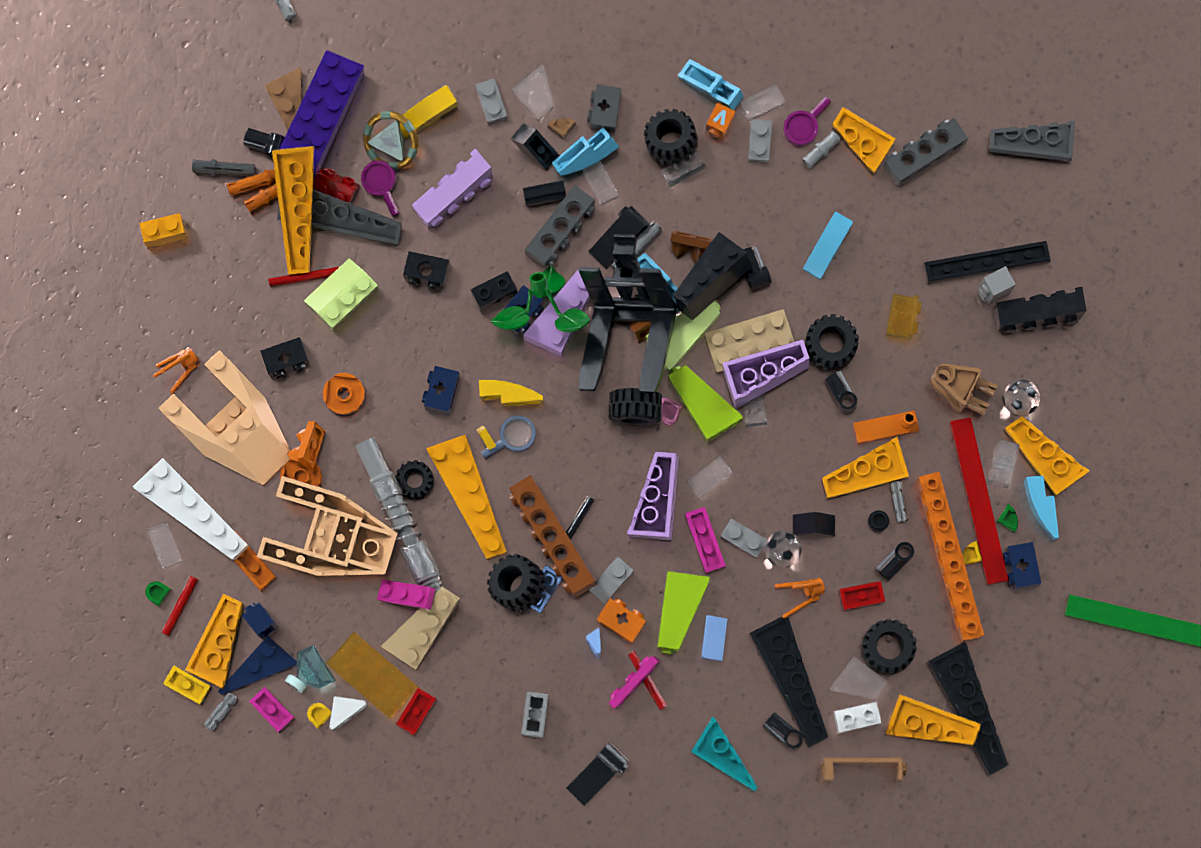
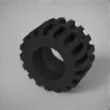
(670, 122)
(838, 326)
(634, 408)
(504, 575)
(897, 630)

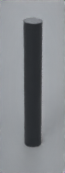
(578, 518)

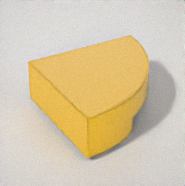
(483, 433)
(971, 554)

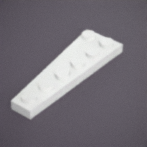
(180, 500)

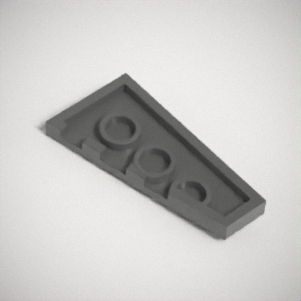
(1047, 141)

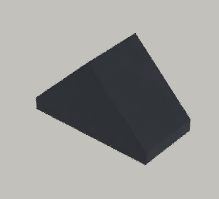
(814, 524)

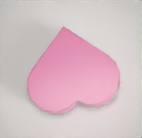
(670, 411)

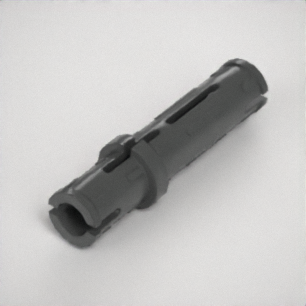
(214, 167)

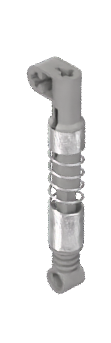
(388, 491)

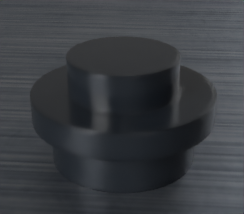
(878, 520)

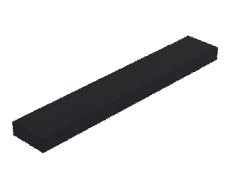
(986, 262)

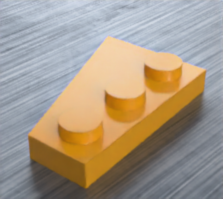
(863, 138)

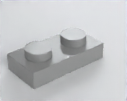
(491, 101)
(760, 140)
(743, 538)

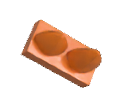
(311, 441)

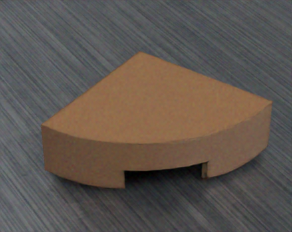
(561, 126)

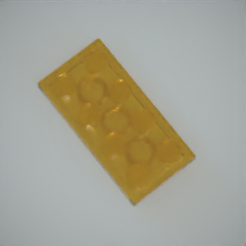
(372, 675)

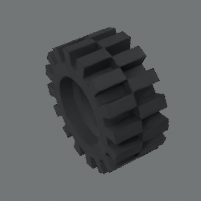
(424, 488)

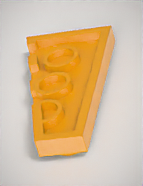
(1045, 456)
(873, 469)
(216, 645)
(924, 721)

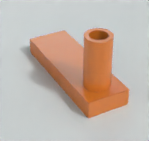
(886, 427)

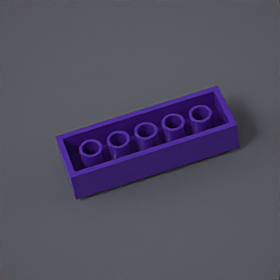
(324, 106)

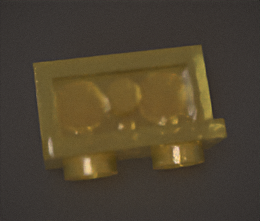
(903, 315)

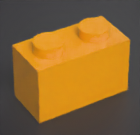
(163, 230)

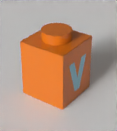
(720, 121)

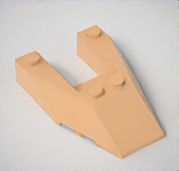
(242, 433)
(340, 539)

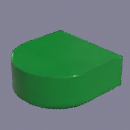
(157, 592)

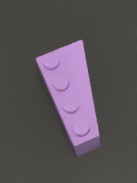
(543, 330)
(763, 371)

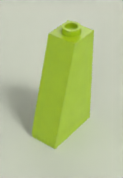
(704, 405)
(680, 604)

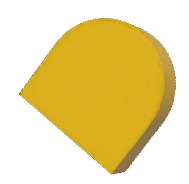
(318, 714)

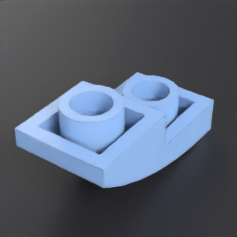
(551, 584)

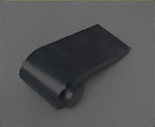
(629, 222)
(598, 773)

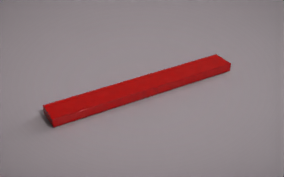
(978, 501)

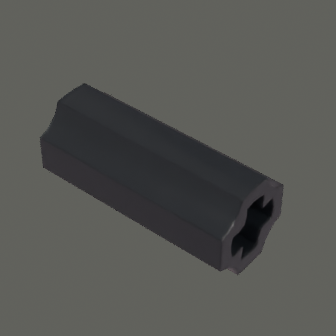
(544, 193)

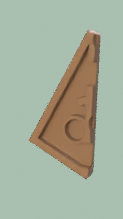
(286, 95)

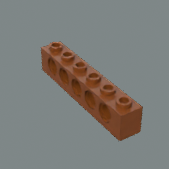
(528, 489)

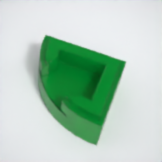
(1009, 519)

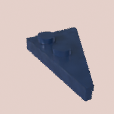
(263, 662)

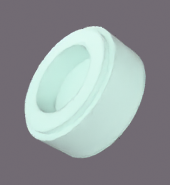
(295, 683)

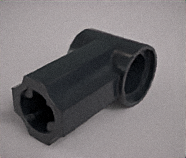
(263, 141)
(758, 274)
(841, 391)
(894, 561)
(782, 730)

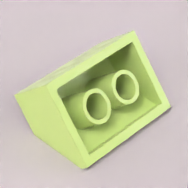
(341, 294)

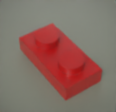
(862, 595)
(416, 711)

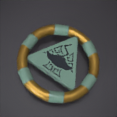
(391, 139)

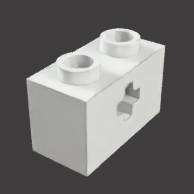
(857, 718)

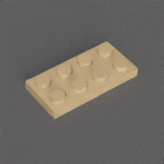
(748, 338)

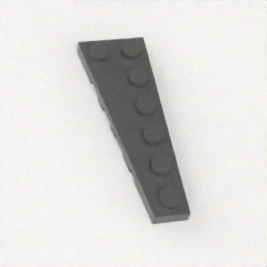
(346, 218)

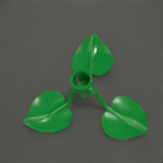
(541, 285)

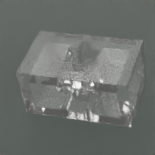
(1003, 464)

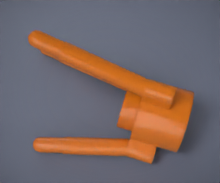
(185, 358)
(811, 588)

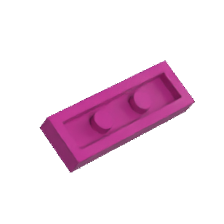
(705, 540)
(406, 594)
(633, 681)

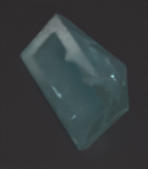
(312, 668)

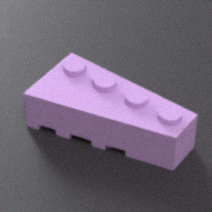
(453, 190)
(656, 505)

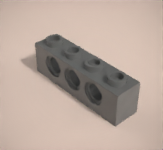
(901, 173)
(574, 199)

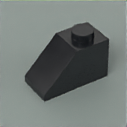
(535, 146)

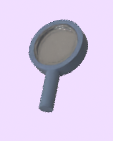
(516, 435)

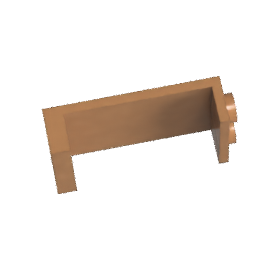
(900, 768)

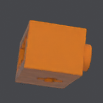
(628, 631)

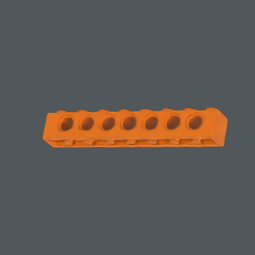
(950, 557)

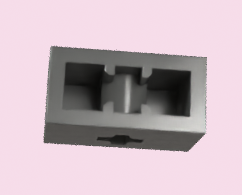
(609, 97)

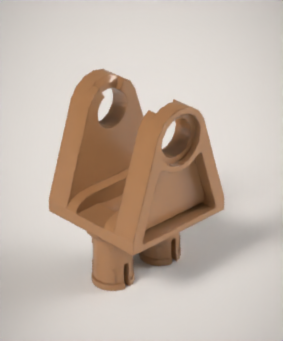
(959, 385)

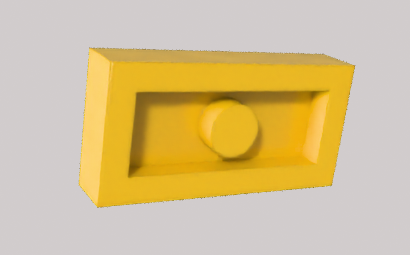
(187, 685)

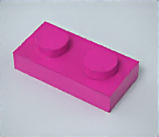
(271, 709)

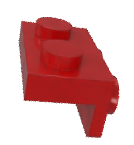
(332, 184)

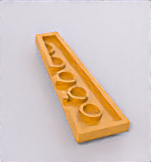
(295, 193)
(464, 483)

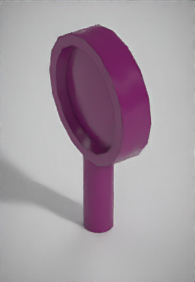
(801, 126)
(379, 179)

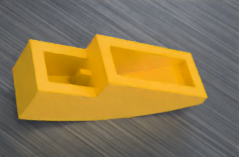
(430, 109)
(509, 393)

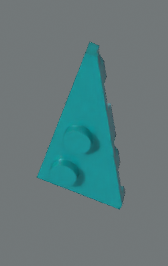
(717, 751)

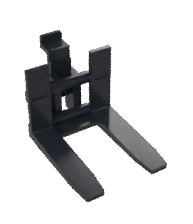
(650, 305)

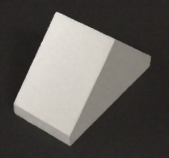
(344, 710)

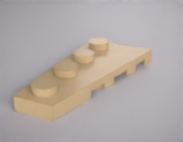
(419, 632)

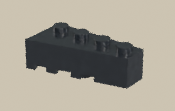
(711, 276)
(1040, 311)

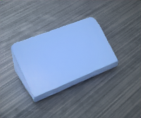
(714, 638)
(593, 642)

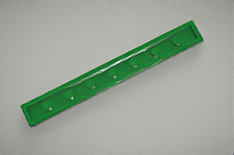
(1133, 620)

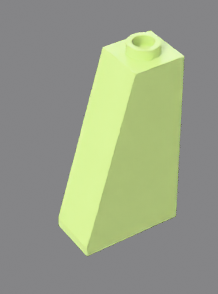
(688, 332)

